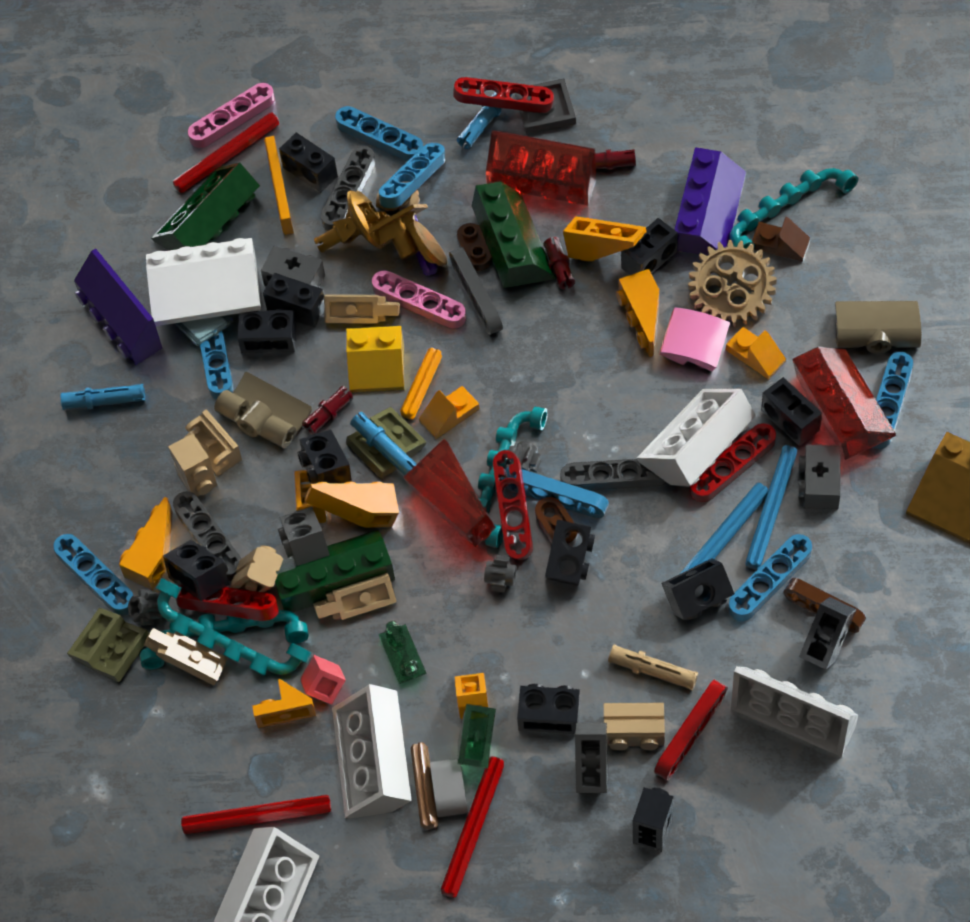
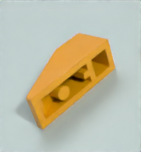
(595, 239)

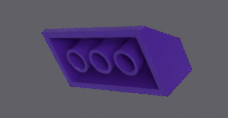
(709, 202)
(116, 309)

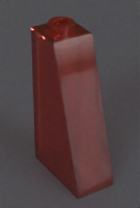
(448, 491)

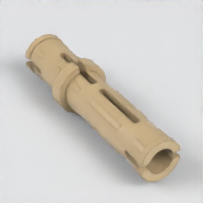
(641, 663)

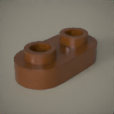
(473, 245)
(548, 524)

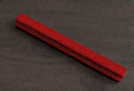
(226, 152)
(256, 814)
(472, 827)

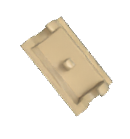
(215, 441)

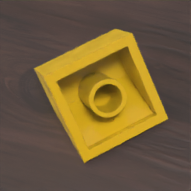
(375, 359)

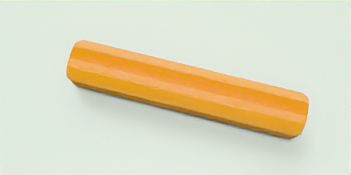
(421, 383)

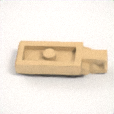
(358, 308)
(357, 598)
(187, 654)

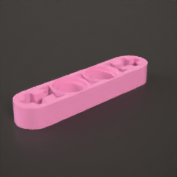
(229, 112)
(416, 302)

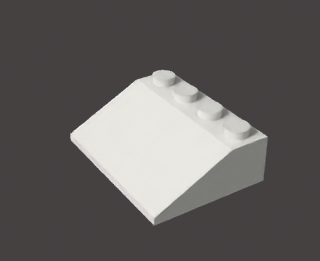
(203, 281)
(792, 710)

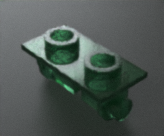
(401, 652)

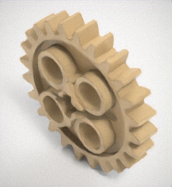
(744, 263)

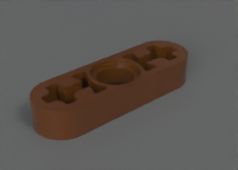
(811, 597)

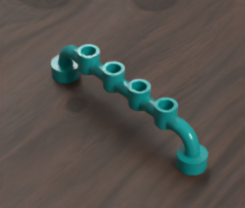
(789, 194)
(506, 437)
(295, 632)
(233, 649)

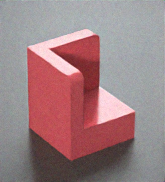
(322, 679)

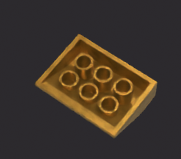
(945, 489)

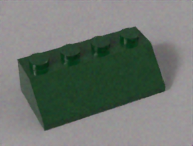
(208, 208)
(510, 235)
(347, 564)

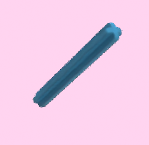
(771, 507)
(730, 526)

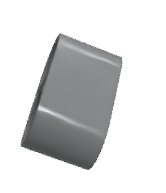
(448, 788)

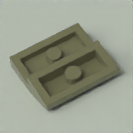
(397, 430)
(108, 644)

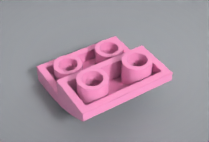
(694, 338)

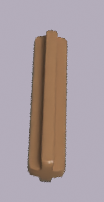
(424, 786)

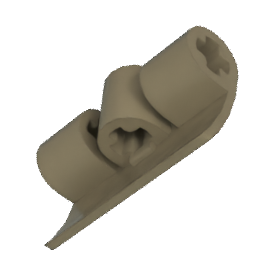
(878, 325)
(263, 410)

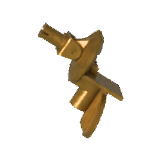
(379, 229)

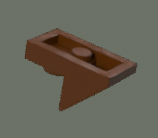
(783, 241)

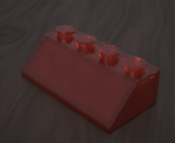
(542, 167)
(844, 400)

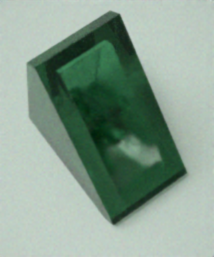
(476, 736)

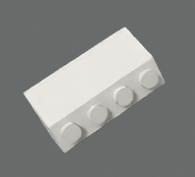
(698, 435)
(371, 752)
(268, 879)

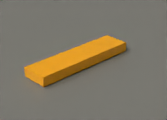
(278, 185)

